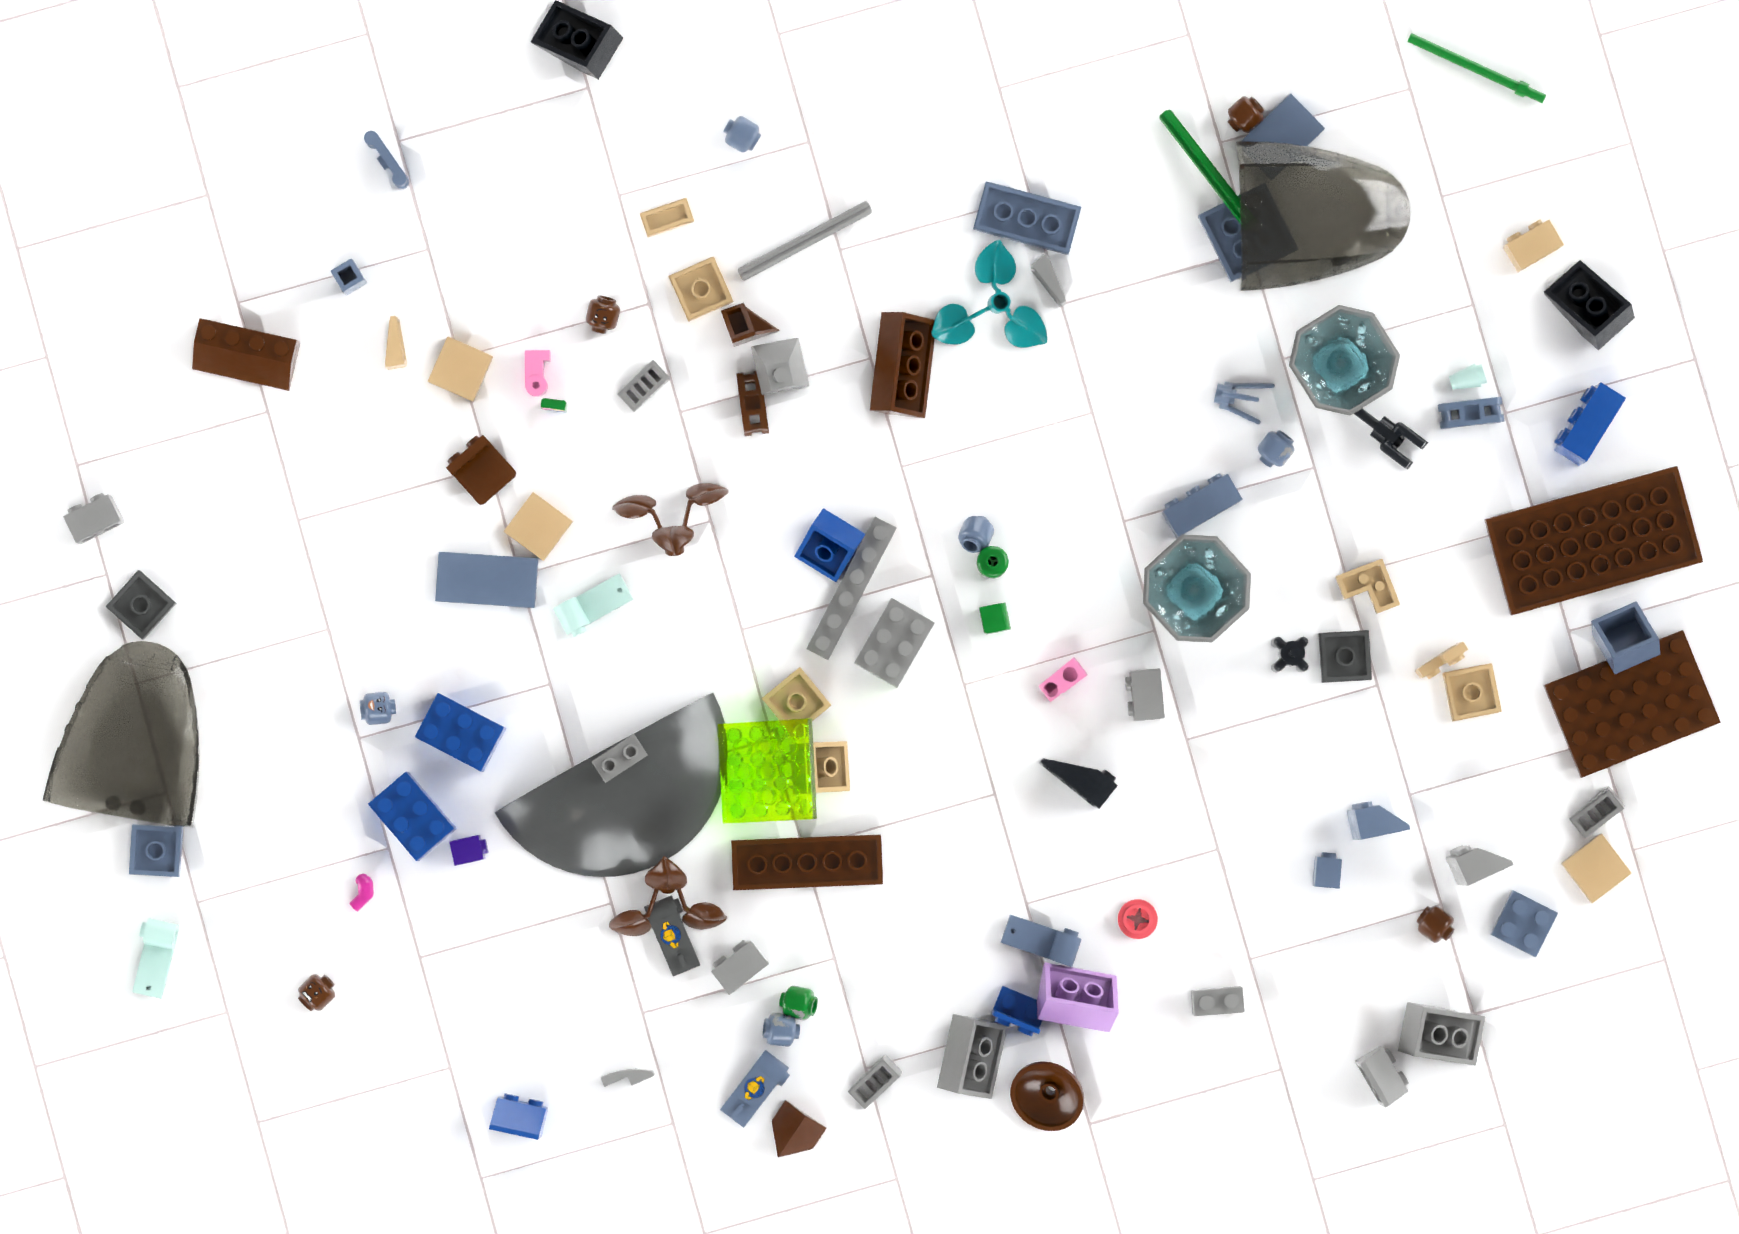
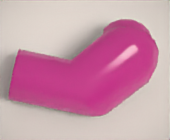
(365, 891)

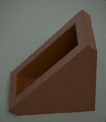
(745, 325)
(795, 1130)

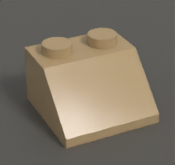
(831, 766)

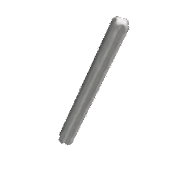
(804, 240)

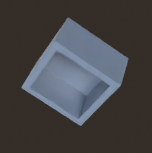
(1625, 637)

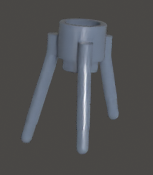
(1227, 394)

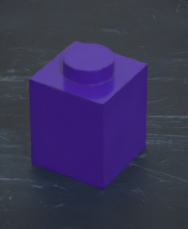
(468, 850)

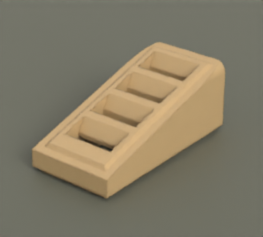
(395, 348)

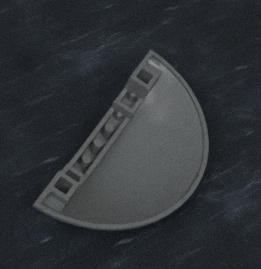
(637, 815)

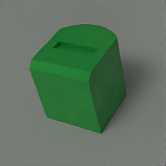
(994, 618)

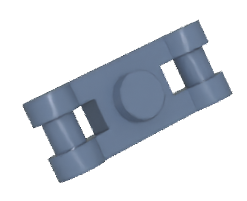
(386, 159)
(1471, 413)

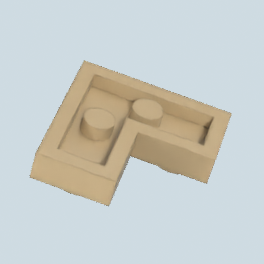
(1374, 580)
(1451, 656)

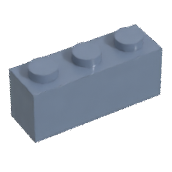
(1201, 504)

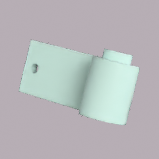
(592, 605)
(156, 957)

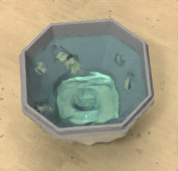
(1361, 343)
(1221, 582)

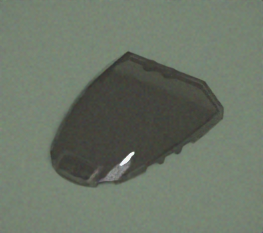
(1313, 214)
(132, 741)

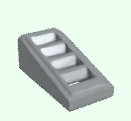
(1046, 275)
(664, 378)
(1608, 792)
(890, 1066)

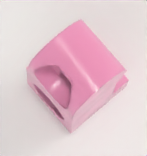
(534, 371)
(1063, 679)

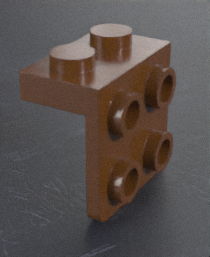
(481, 469)

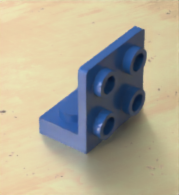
(1017, 1009)

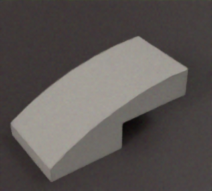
(634, 1075)

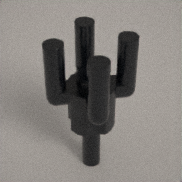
(1391, 436)
(1290, 654)

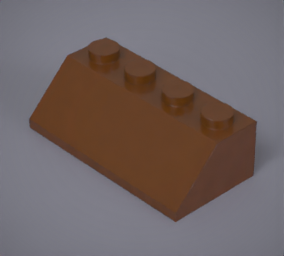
(244, 354)
(902, 365)

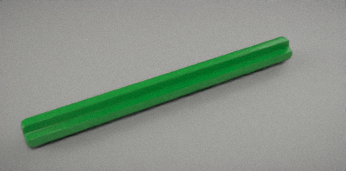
(1202, 162)

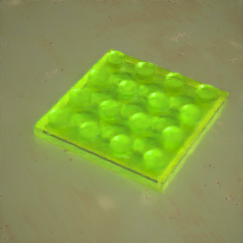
(767, 771)

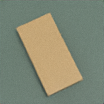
(666, 217)

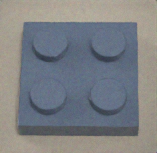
(155, 850)
(1524, 923)

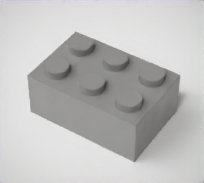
(894, 642)

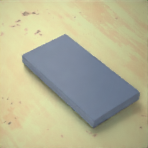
(1027, 218)
(486, 579)

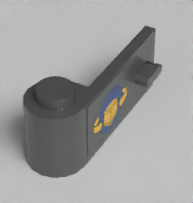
(672, 935)

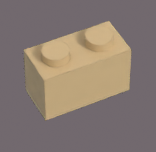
(1532, 245)

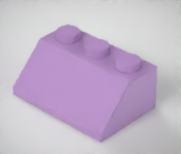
(1077, 997)

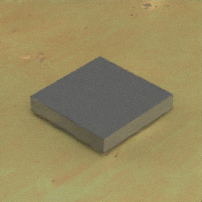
(141, 604)
(1345, 656)

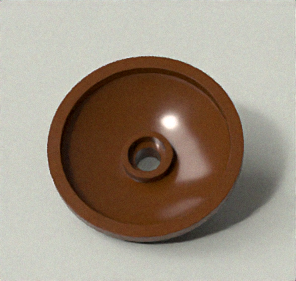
(1040, 1105)

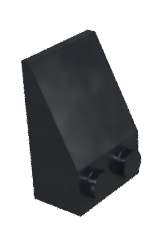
(577, 39)
(1590, 304)
(1086, 782)

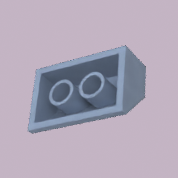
(1373, 821)

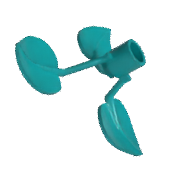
(1025, 325)

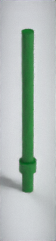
(1521, 88)

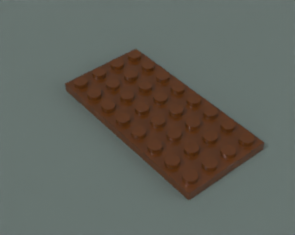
(1593, 540)

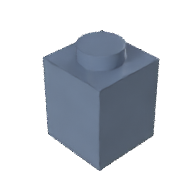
(348, 277)
(1327, 871)

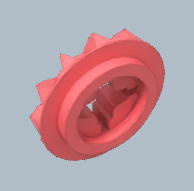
(1143, 929)

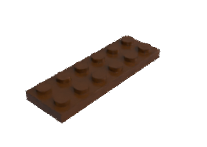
(807, 862)

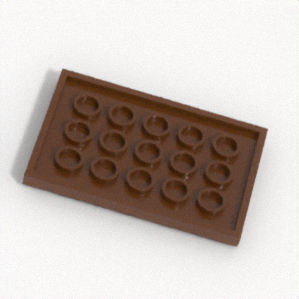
(1633, 711)

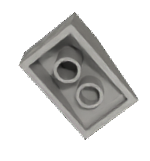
(1441, 1034)

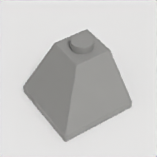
(780, 366)

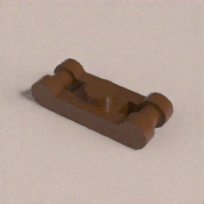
(752, 404)

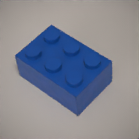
(1588, 423)
(460, 732)
(412, 816)

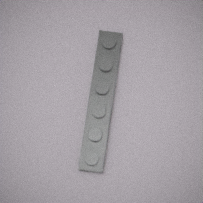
(851, 588)

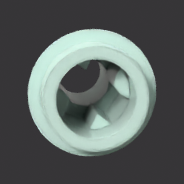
(1469, 377)

